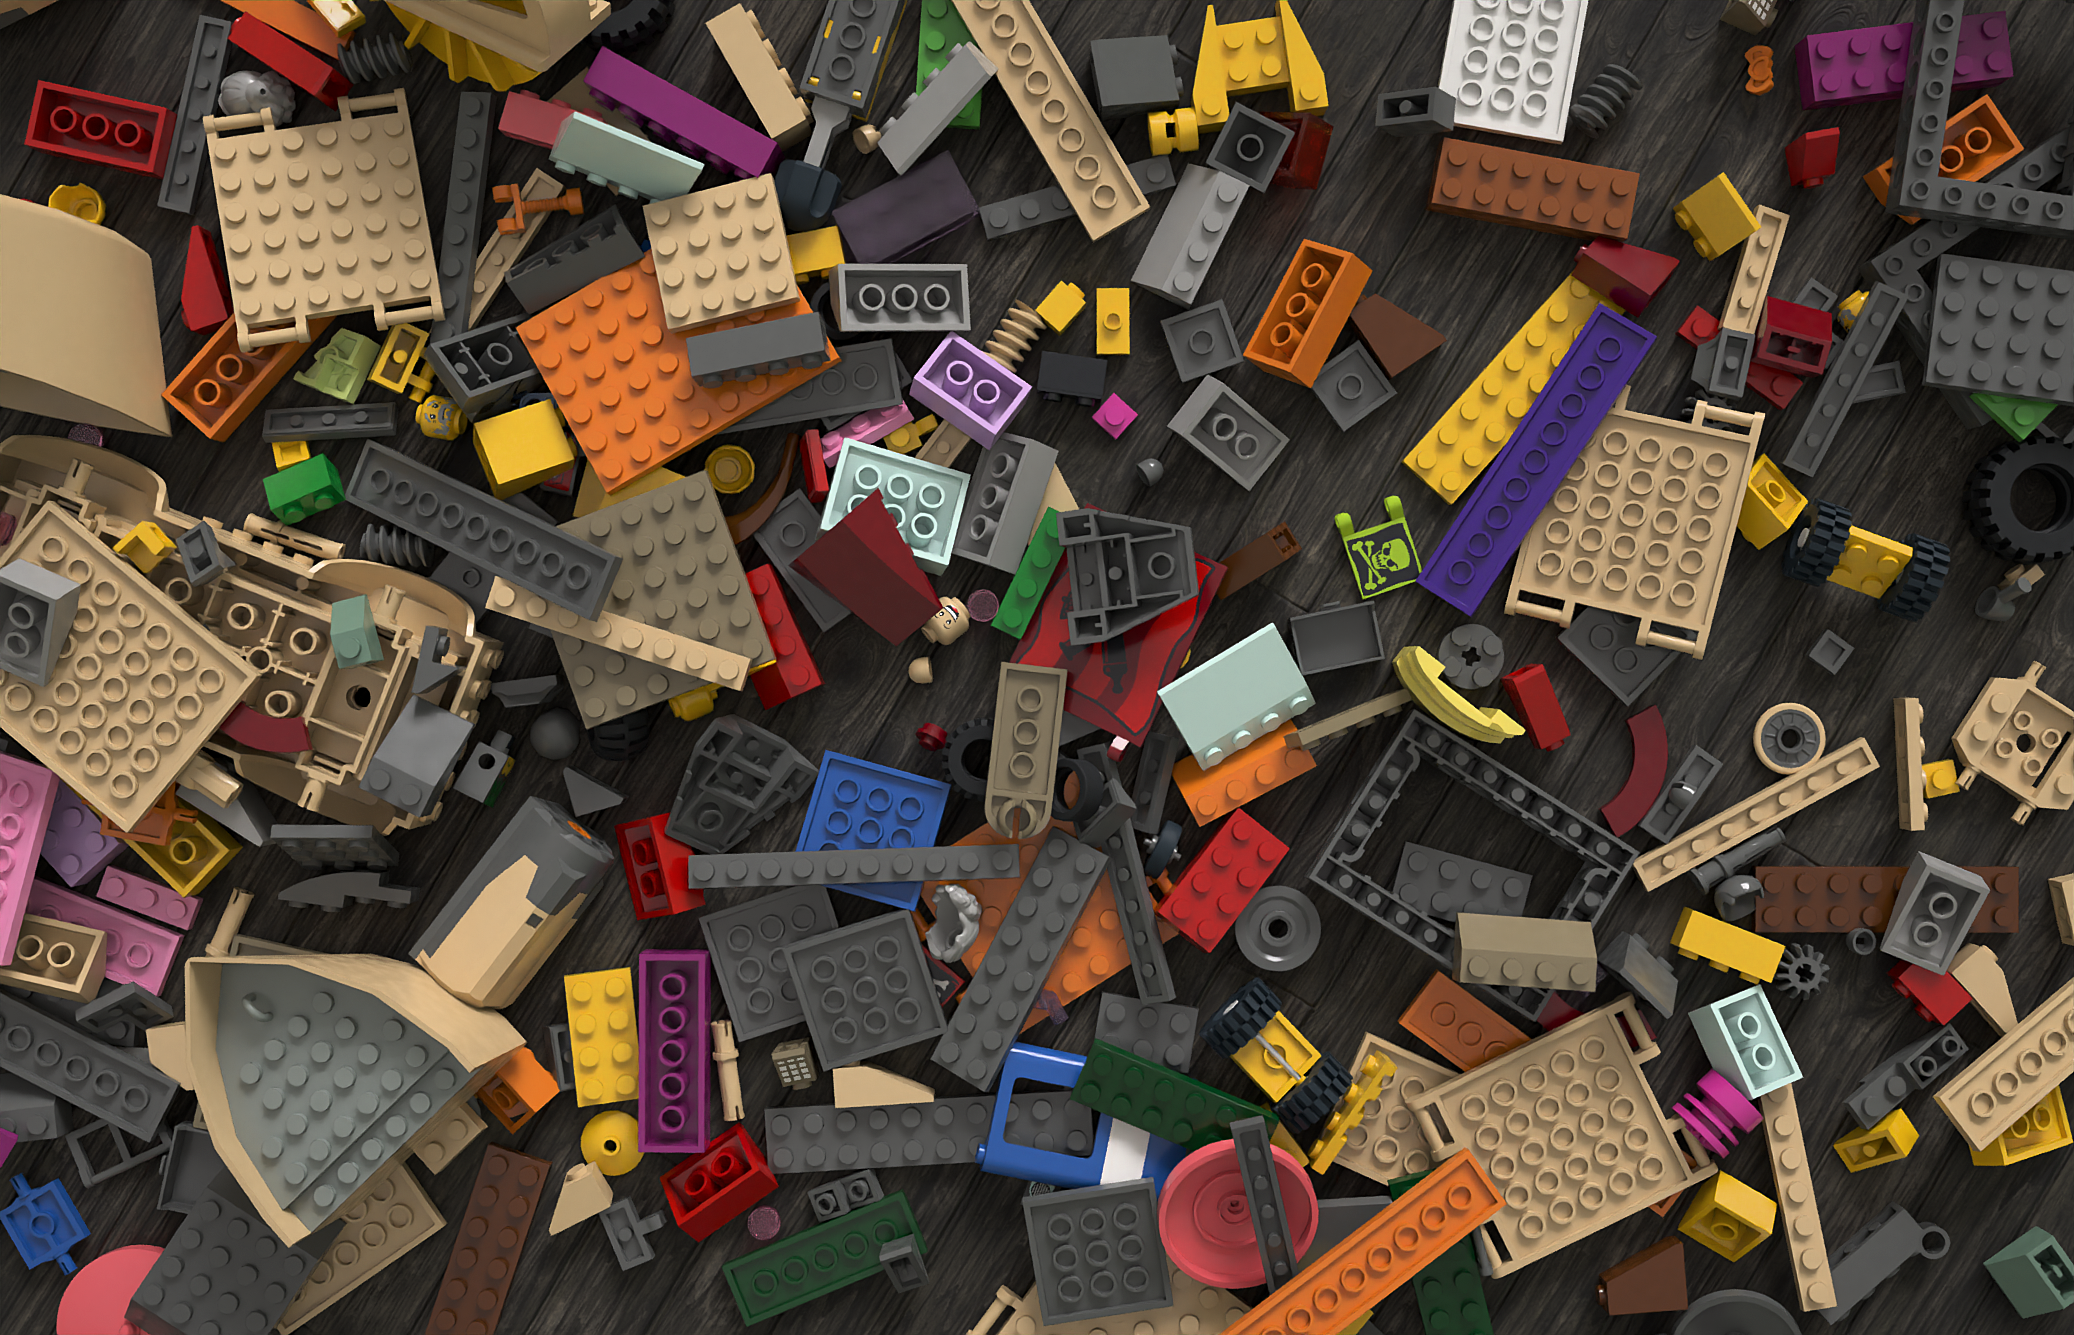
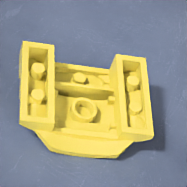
(1420, 675)

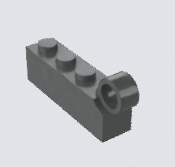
(1876, 1255)

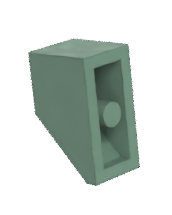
(354, 633)

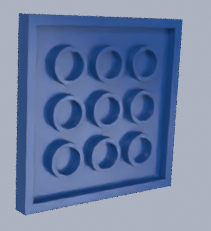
(873, 808)

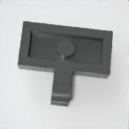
(629, 1232)

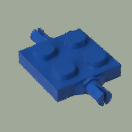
(44, 1223)

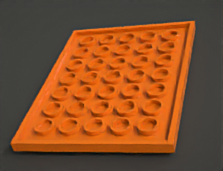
(630, 379)

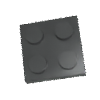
(1202, 341)
(1351, 386)

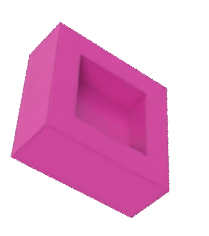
(1114, 416)

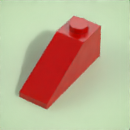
(205, 289)

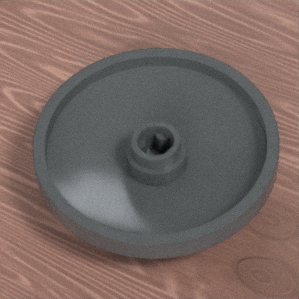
(1735, 1314)

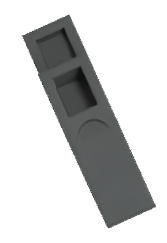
(339, 888)
(1904, 1072)

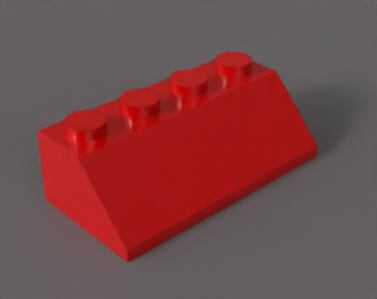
(795, 665)

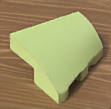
(341, 366)

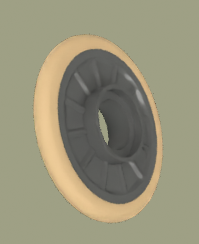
(1772, 726)

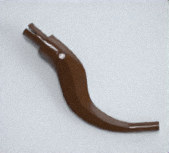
(748, 522)

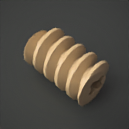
(1015, 336)

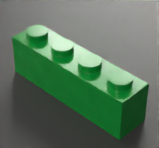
(1030, 578)

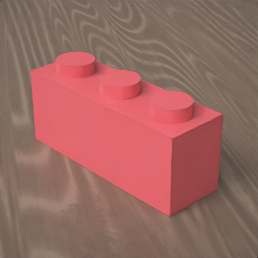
(536, 120)

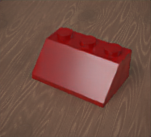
(656, 868)
(718, 1184)

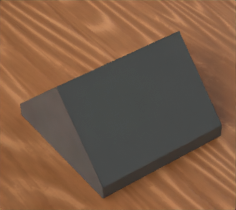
(1250, 147)

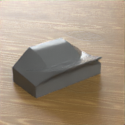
(1724, 363)
(528, 691)

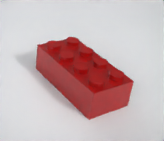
(100, 129)
(1221, 880)

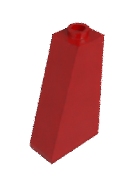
(289, 60)

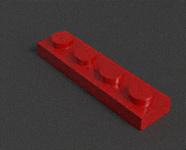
(1768, 382)

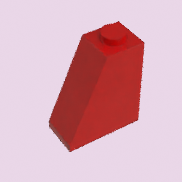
(1537, 706)

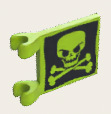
(1382, 554)

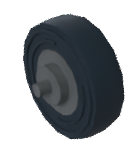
(1162, 849)

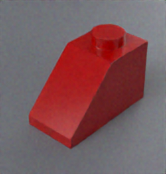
(1812, 157)

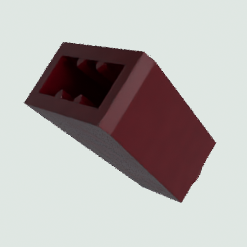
(1624, 272)

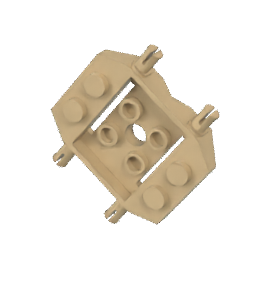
(1989, 748)

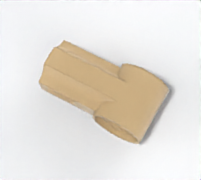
(210, 780)

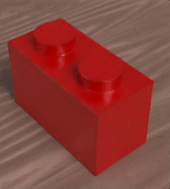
(1935, 995)

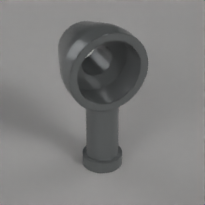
(1997, 604)

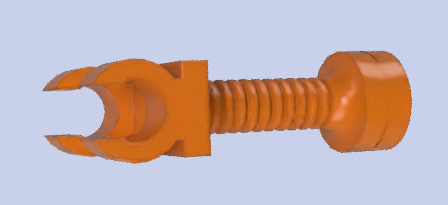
(506, 193)

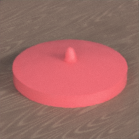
(1209, 1221)
(102, 1292)

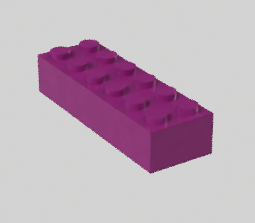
(1873, 61)
(681, 117)
(674, 1050)

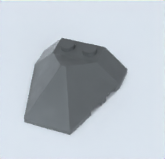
(1123, 571)
(735, 783)

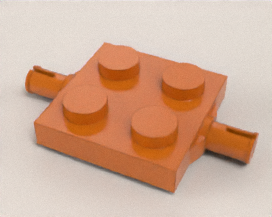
(157, 824)

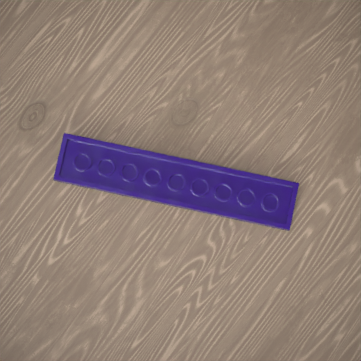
(1536, 459)

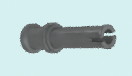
(1724, 865)

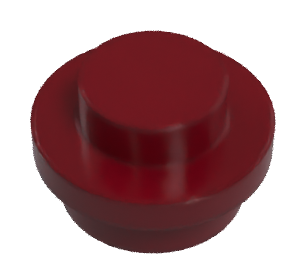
(931, 737)

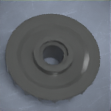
(1283, 950)

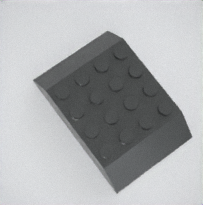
(226, 1269)

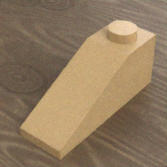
(1985, 982)
(872, 1085)

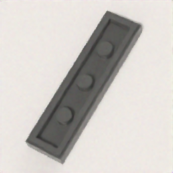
(330, 422)

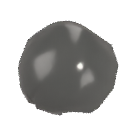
(555, 734)
(1736, 897)

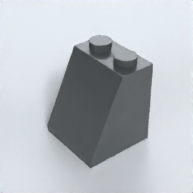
(1134, 76)

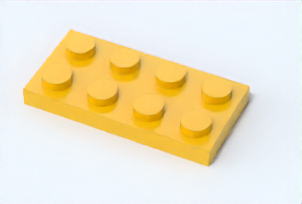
(603, 1036)

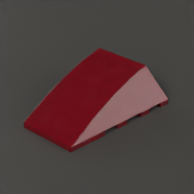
(871, 571)

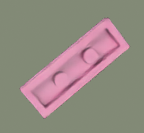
(865, 429)
(149, 897)

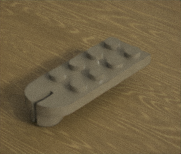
(1024, 747)

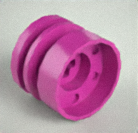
(1717, 1113)

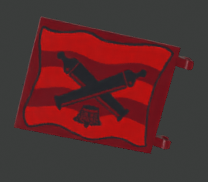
(1116, 679)

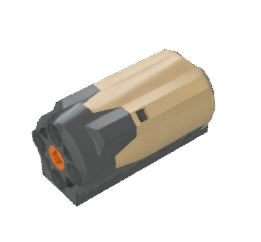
(515, 906)

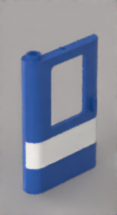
(1118, 1151)

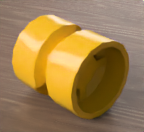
(1184, 131)

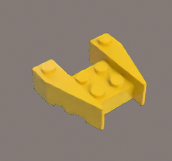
(1255, 59)

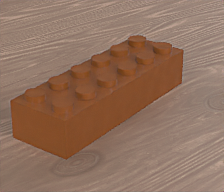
(1531, 191)

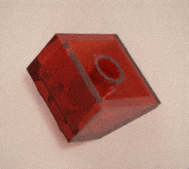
(1306, 152)

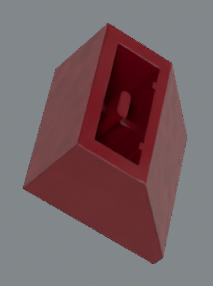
(1792, 337)

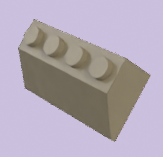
(1524, 952)

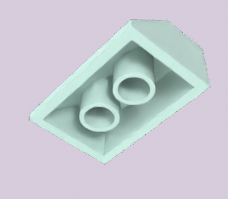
(1746, 1043)

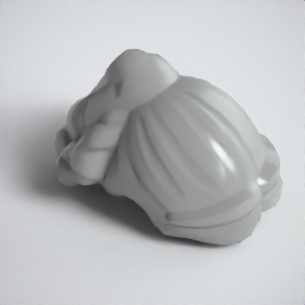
(252, 91)
(955, 923)

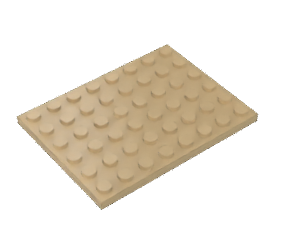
(131, 685)

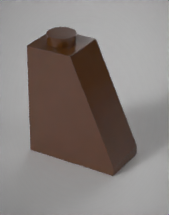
(1391, 334)
(1257, 558)
(1646, 1281)

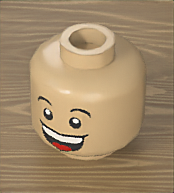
(947, 623)

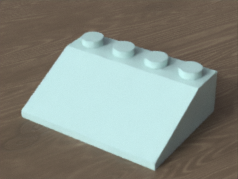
(622, 160)
(918, 493)
(1237, 697)

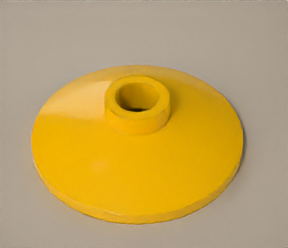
(621, 1129)

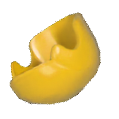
(79, 201)
(730, 469)

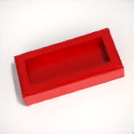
(813, 466)

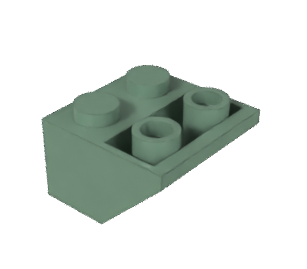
(2034, 1274)

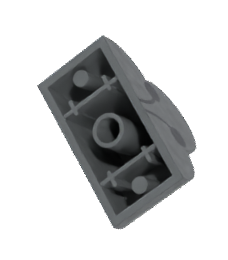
(486, 368)

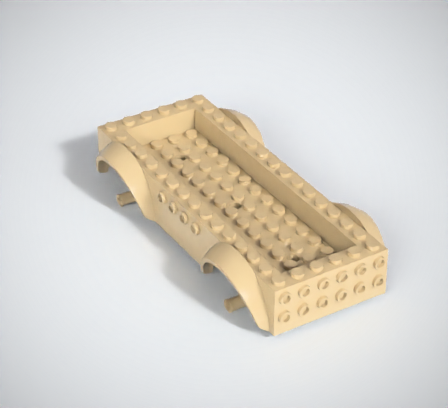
(278, 621)

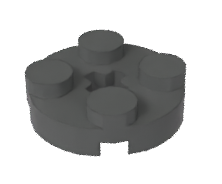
(1487, 647)

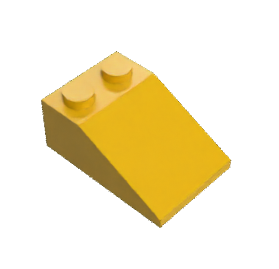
(2034, 1133)

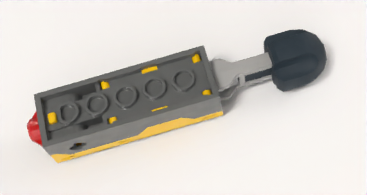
(840, 85)

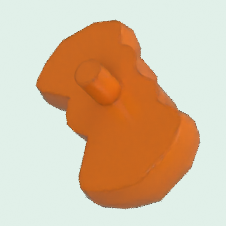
(1759, 69)

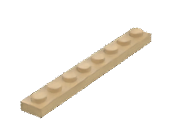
(623, 636)
(1754, 814)
(1796, 1199)

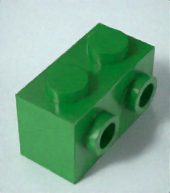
(304, 489)

